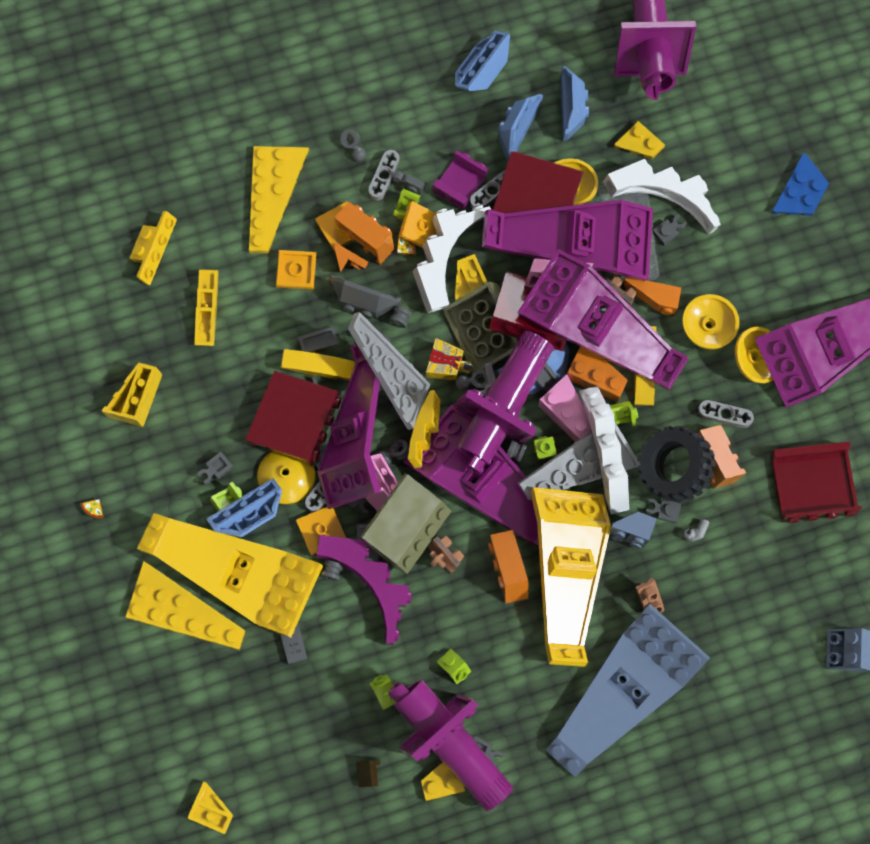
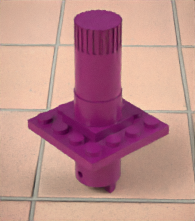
(654, 47)
(498, 411)
(442, 731)

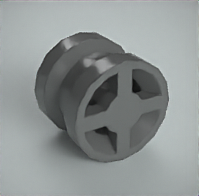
(400, 317)
(516, 451)
(331, 570)

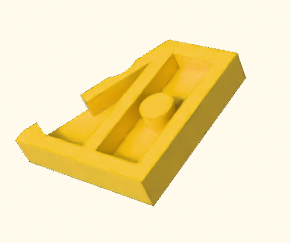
(640, 142)
(468, 276)
(441, 783)
(210, 810)

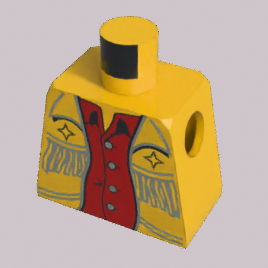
(446, 362)

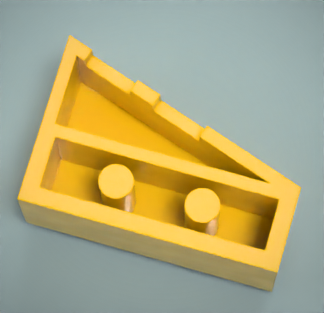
(135, 397)

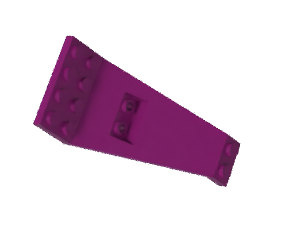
(613, 236)
(570, 301)
(804, 357)
(346, 465)
(497, 487)

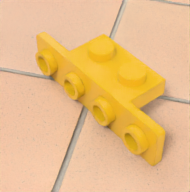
(151, 246)

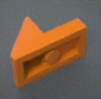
(343, 255)

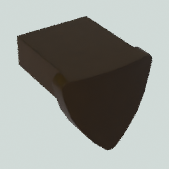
(367, 772)

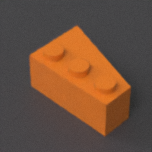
(594, 371)
(509, 566)

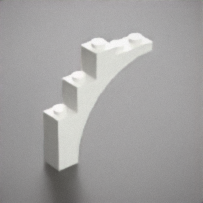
(666, 184)
(431, 276)
(608, 449)

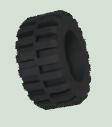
(653, 460)

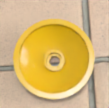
(589, 184)
(714, 311)
(746, 346)
(294, 485)

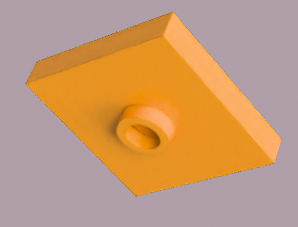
(417, 224)
(329, 229)
(296, 270)
(319, 523)

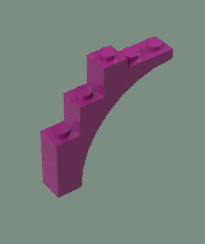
(374, 574)

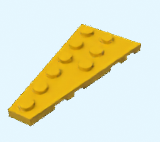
(272, 185)
(171, 607)

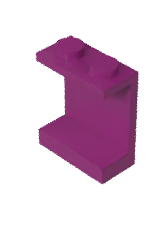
(460, 180)

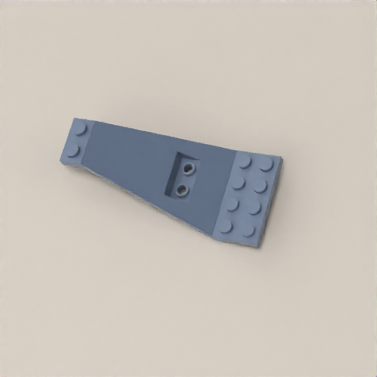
(653, 660)

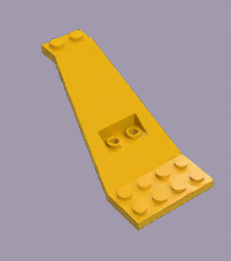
(576, 530)
(269, 587)

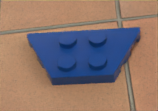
(802, 190)

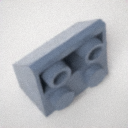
(633, 529)
(848, 650)

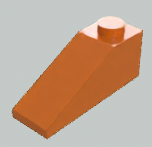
(657, 295)

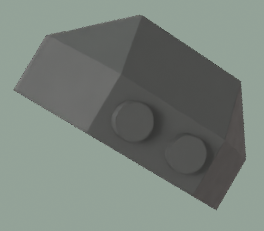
(362, 299)

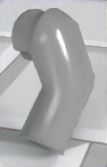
(697, 533)

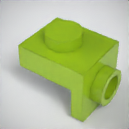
(405, 197)
(624, 413)
(544, 447)
(226, 496)
(454, 666)
(381, 687)

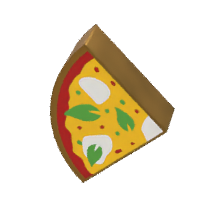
(405, 247)
(93, 509)

